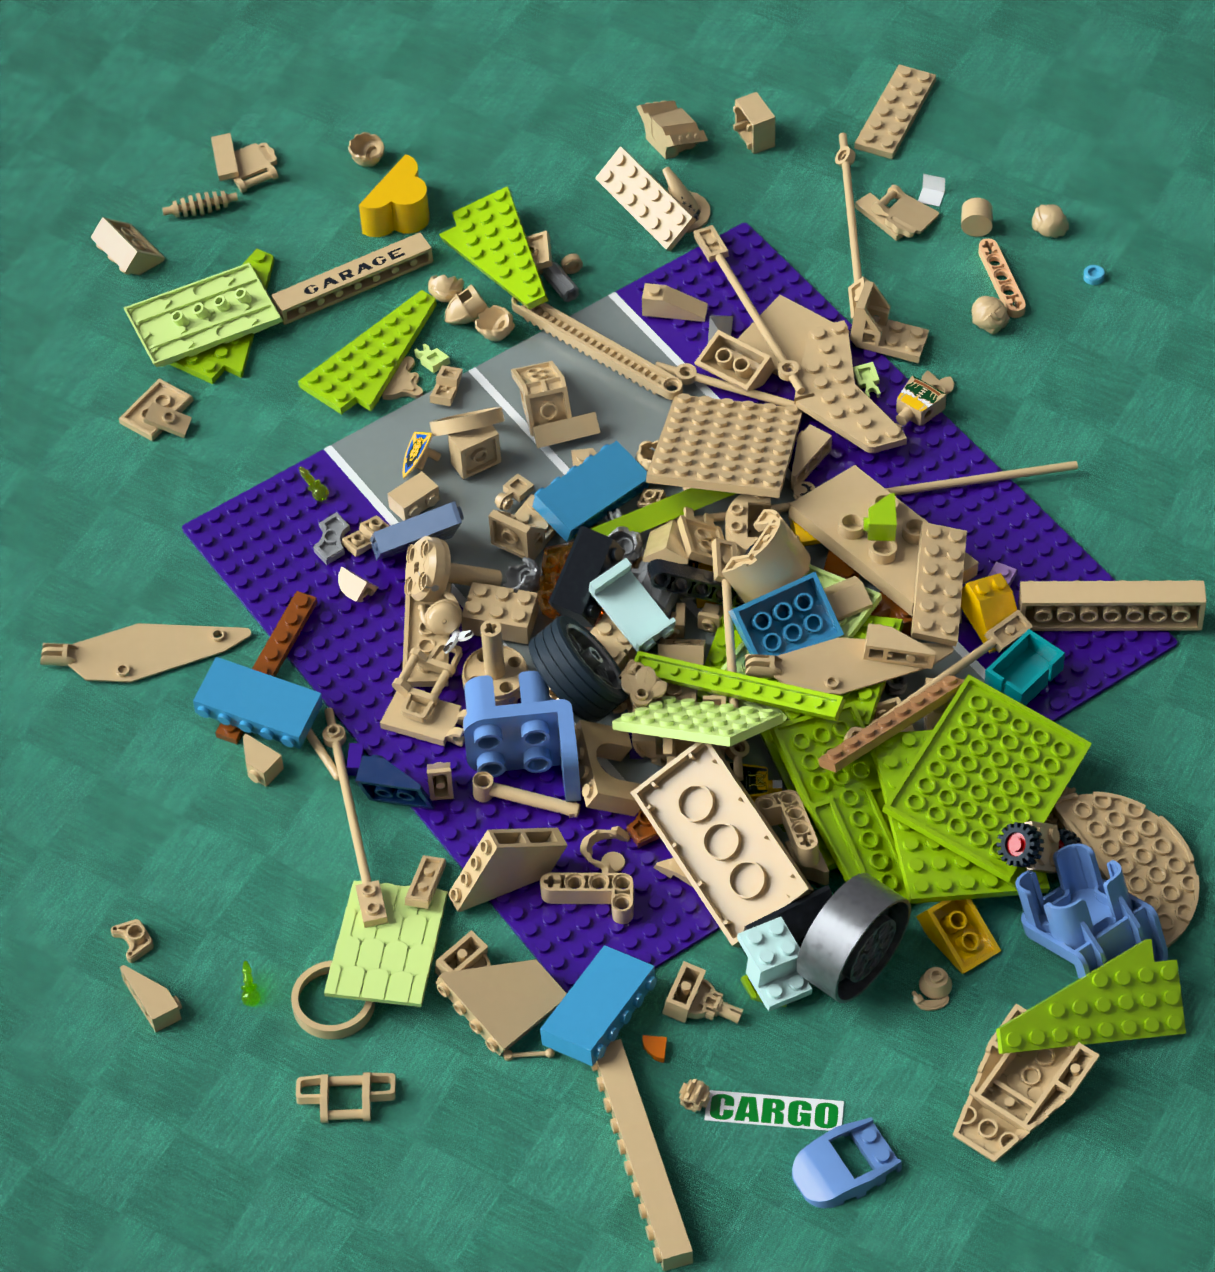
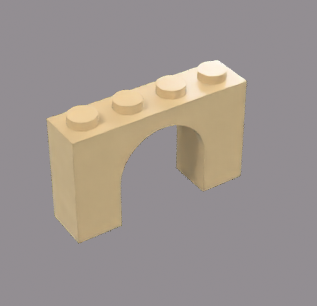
(598, 787)

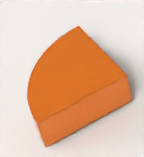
(655, 1047)

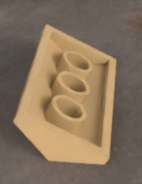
(665, 544)
(848, 598)

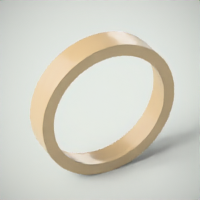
(467, 421)
(326, 1031)

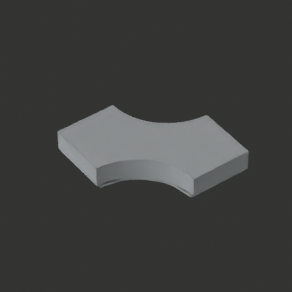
(330, 546)

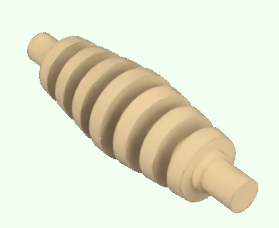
(200, 204)

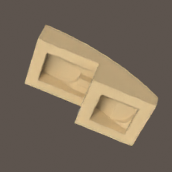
(446, 385)

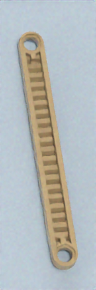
(601, 348)

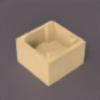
(754, 122)
(474, 450)

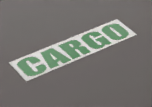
(774, 1110)

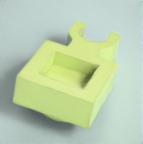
(432, 359)
(867, 378)

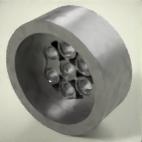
(853, 937)

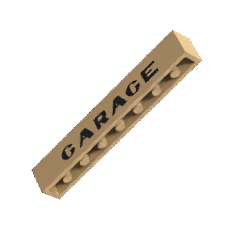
(352, 278)

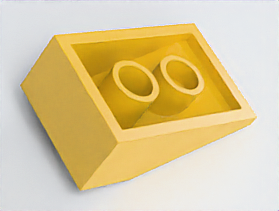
(987, 603)
(959, 933)

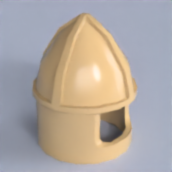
(465, 307)

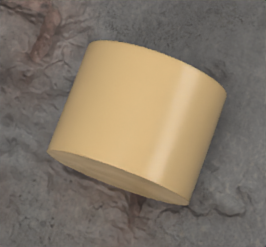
(976, 217)

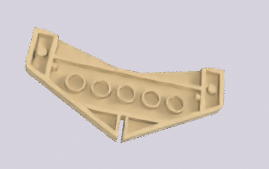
(835, 397)

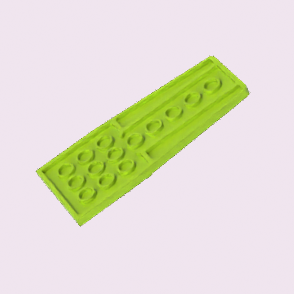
(841, 803)

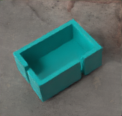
(1025, 667)

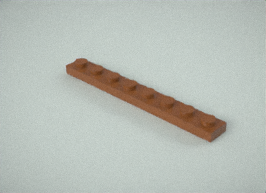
(277, 649)

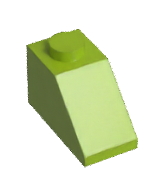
(881, 520)

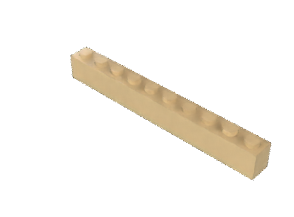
(642, 1158)

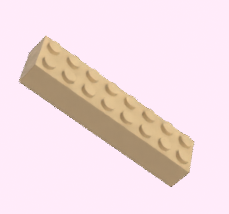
(1113, 605)

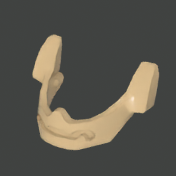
(598, 835)

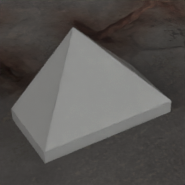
(721, 323)

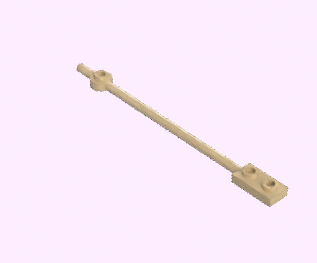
(845, 158)
(715, 250)
(688, 374)
(721, 553)
(998, 637)
(369, 891)

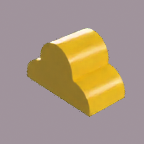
(396, 202)

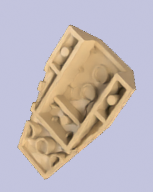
(1018, 1093)

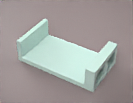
(631, 607)

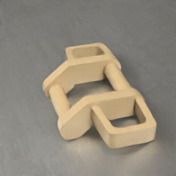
(429, 663)
(365, 1080)

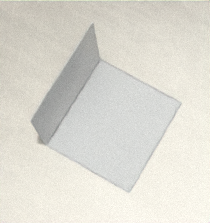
(932, 190)

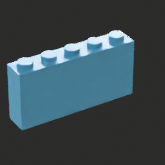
(590, 490)
(257, 703)
(598, 1005)

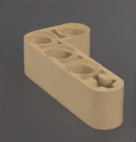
(787, 809)
(557, 889)

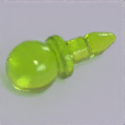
(319, 491)
(250, 995)

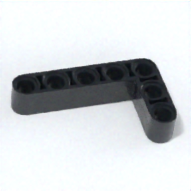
(689, 581)

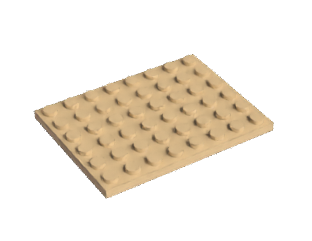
(725, 445)

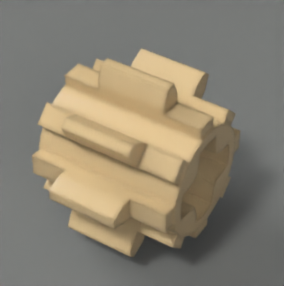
(694, 1095)

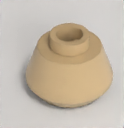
(935, 983)

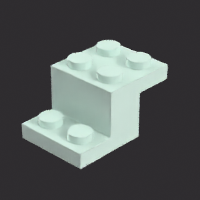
(773, 963)

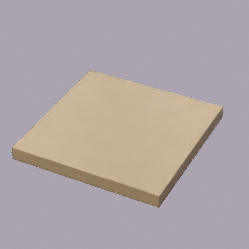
(789, 327)

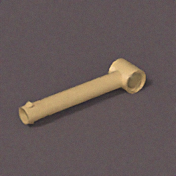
(520, 796)

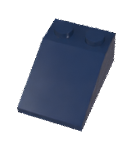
(388, 784)

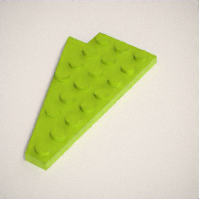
(495, 242)
(233, 355)
(370, 361)
(1112, 1003)

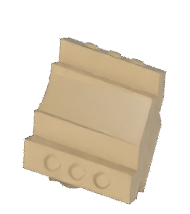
(669, 128)

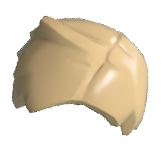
(366, 149)
(1050, 221)
(445, 288)
(495, 323)

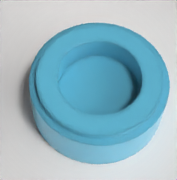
(1093, 275)

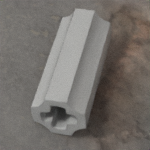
(561, 282)

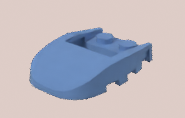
(824, 1176)

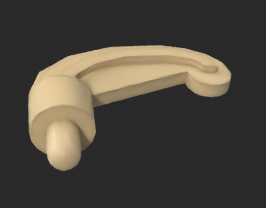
(929, 1005)

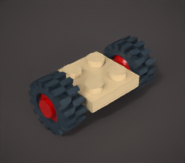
(1033, 845)

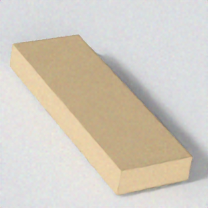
(225, 157)
(864, 206)
(566, 430)
(425, 882)

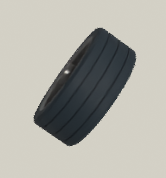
(577, 668)

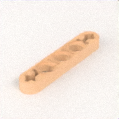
(1001, 270)

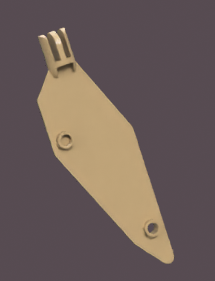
(141, 650)
(832, 666)

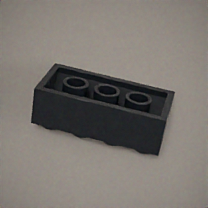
(588, 559)
(798, 914)

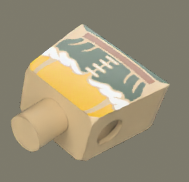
(919, 402)

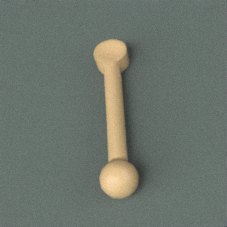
(509, 1055)

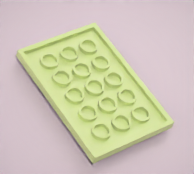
(698, 721)

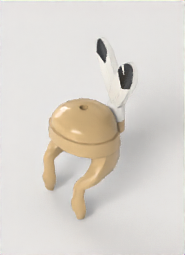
(450, 611)

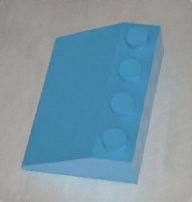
(787, 618)

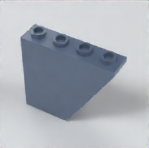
(396, 539)

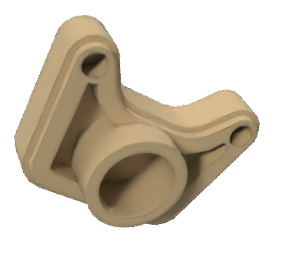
(136, 937)

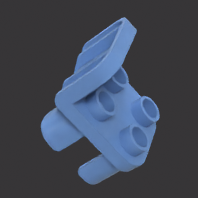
(521, 735)
(1086, 915)

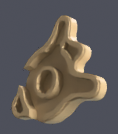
(403, 382)

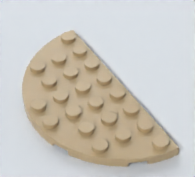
(1146, 846)

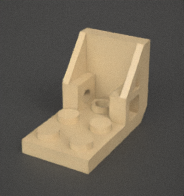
(882, 334)
(542, 393)
(521, 533)

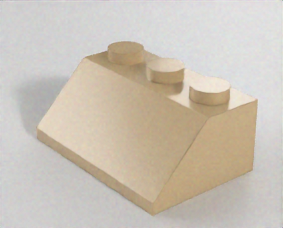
(126, 246)
(735, 362)

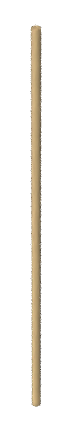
(948, 483)

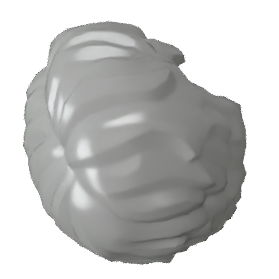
(629, 541)
(523, 576)

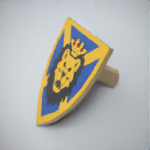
(418, 453)

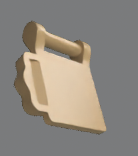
(252, 161)
(906, 215)

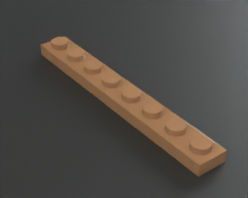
(891, 724)

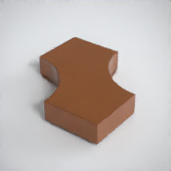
(642, 830)

